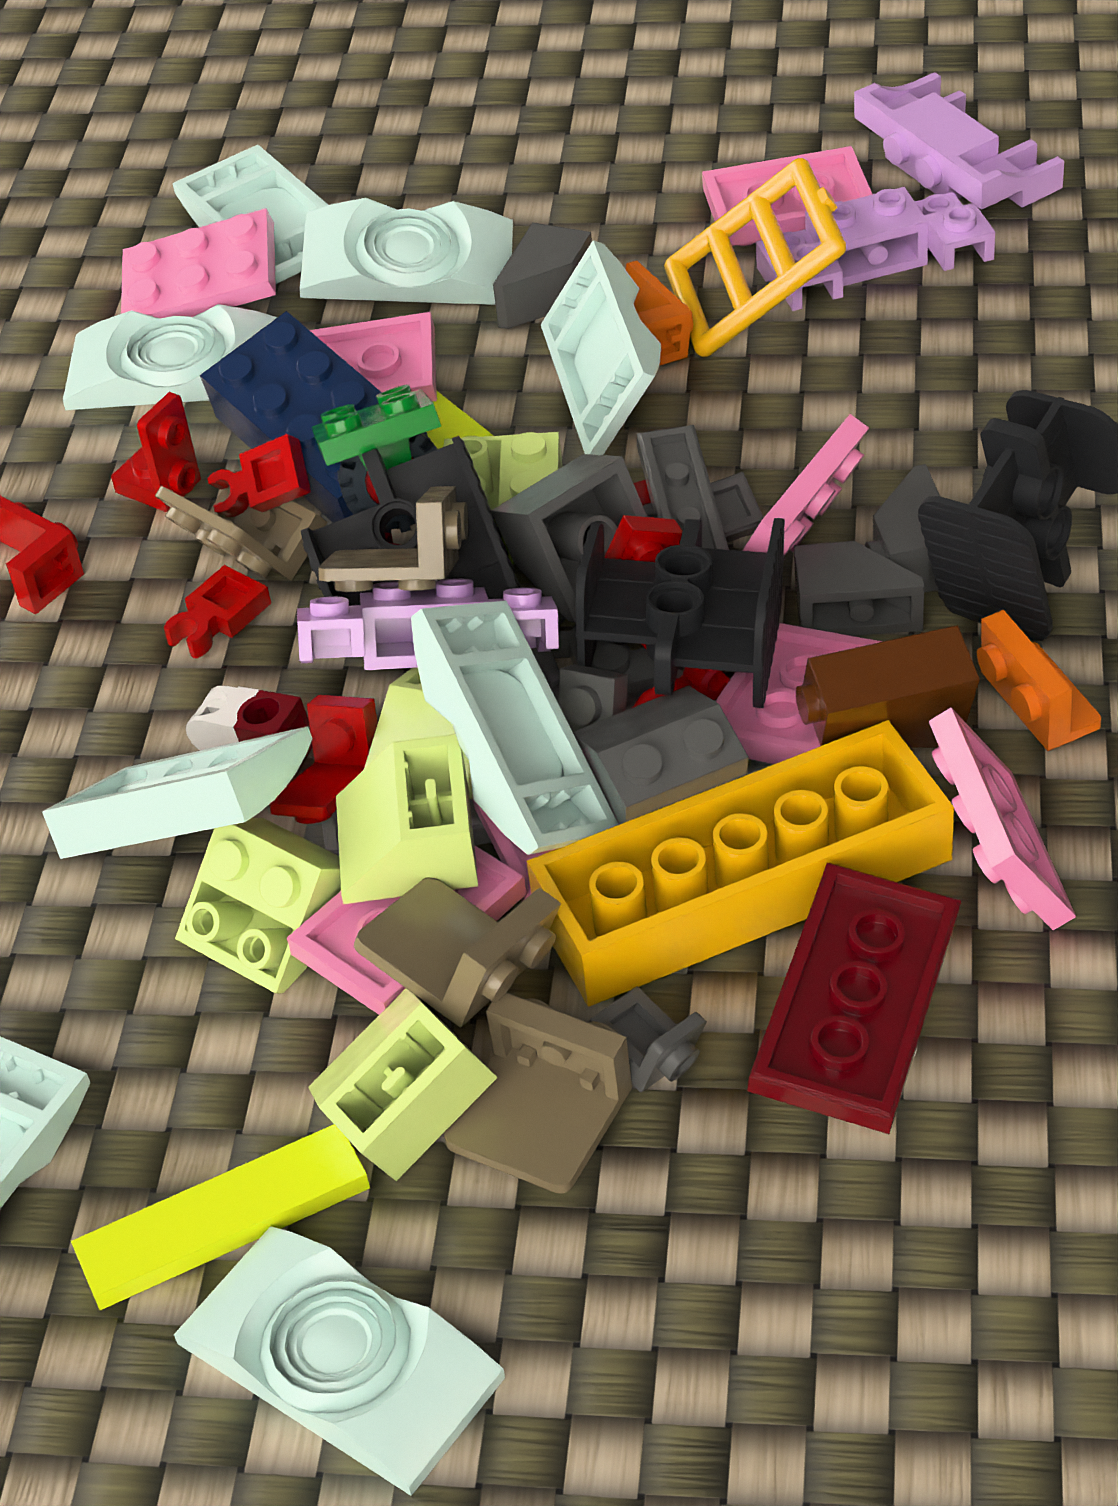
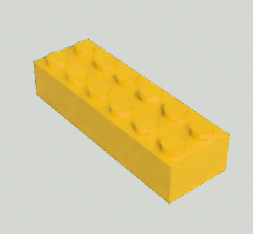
(739, 860)

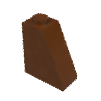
(889, 680)

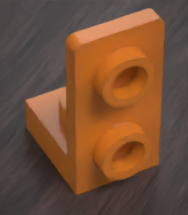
(662, 314)

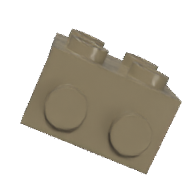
(440, 529)
(263, 539)
(455, 951)
(551, 1095)

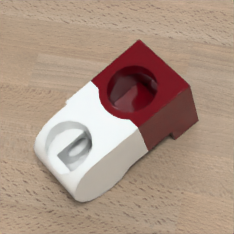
(244, 714)

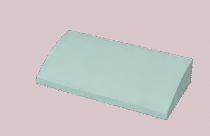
(178, 794)

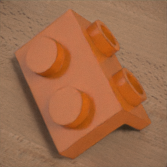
(1033, 684)

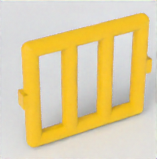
(789, 274)

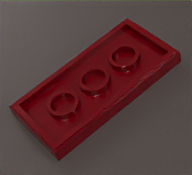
(855, 998)

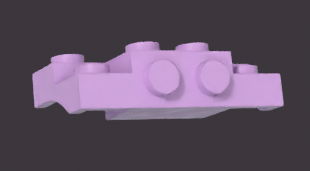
(949, 149)
(888, 236)
(383, 626)

